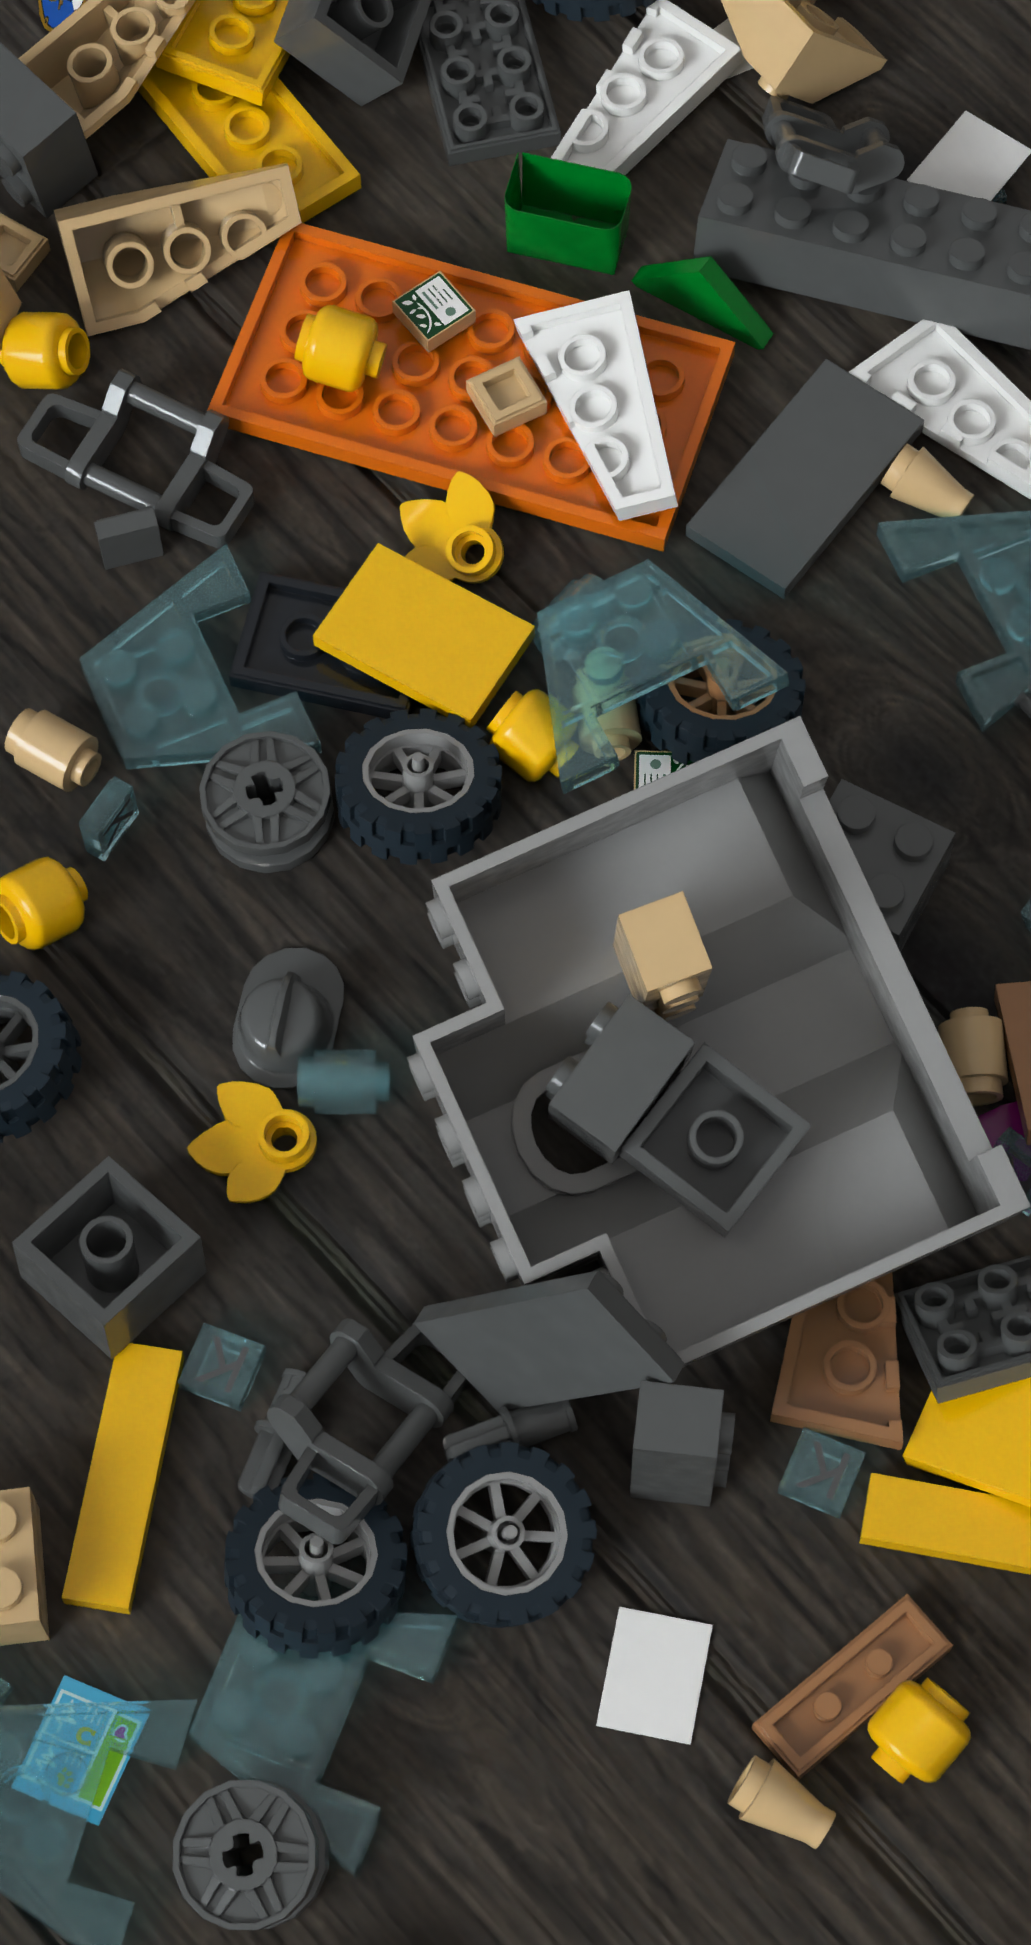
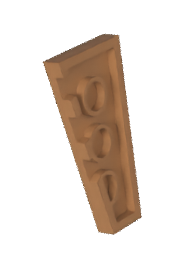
(844, 1368)

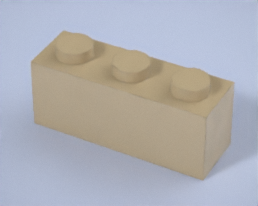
(663, 956)

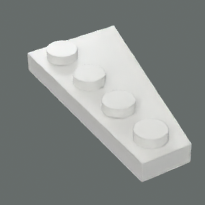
(652, 87)
(603, 389)
(959, 396)

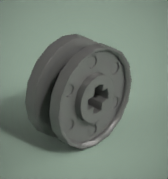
(259, 769)
(229, 1821)

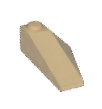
(800, 47)
(104, 54)
(158, 243)

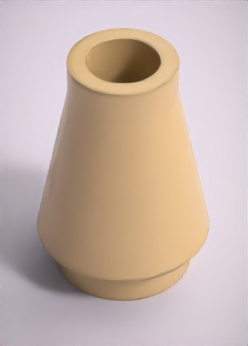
(925, 484)
(780, 1803)

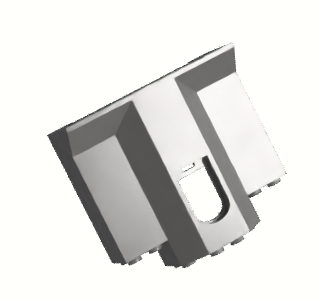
(797, 999)

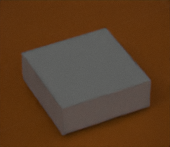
(128, 538)

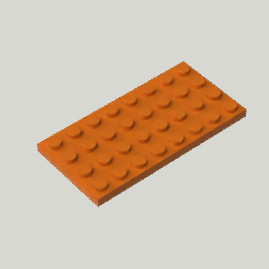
(418, 411)

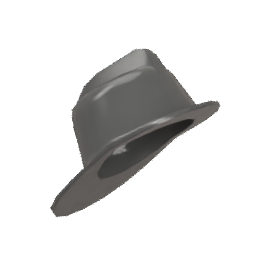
(286, 1013)

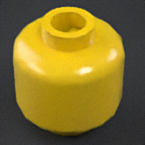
(340, 348)
(44, 350)
(525, 735)
(41, 903)
(918, 1731)

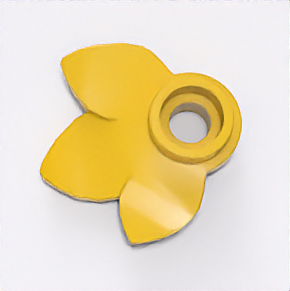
(448, 528)
(245, 1142)

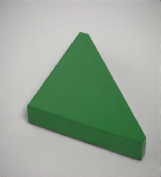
(707, 294)

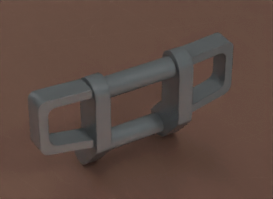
(819, 152)
(105, 431)
(318, 1451)

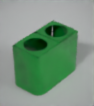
(554, 190)

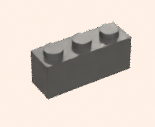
(680, 1443)

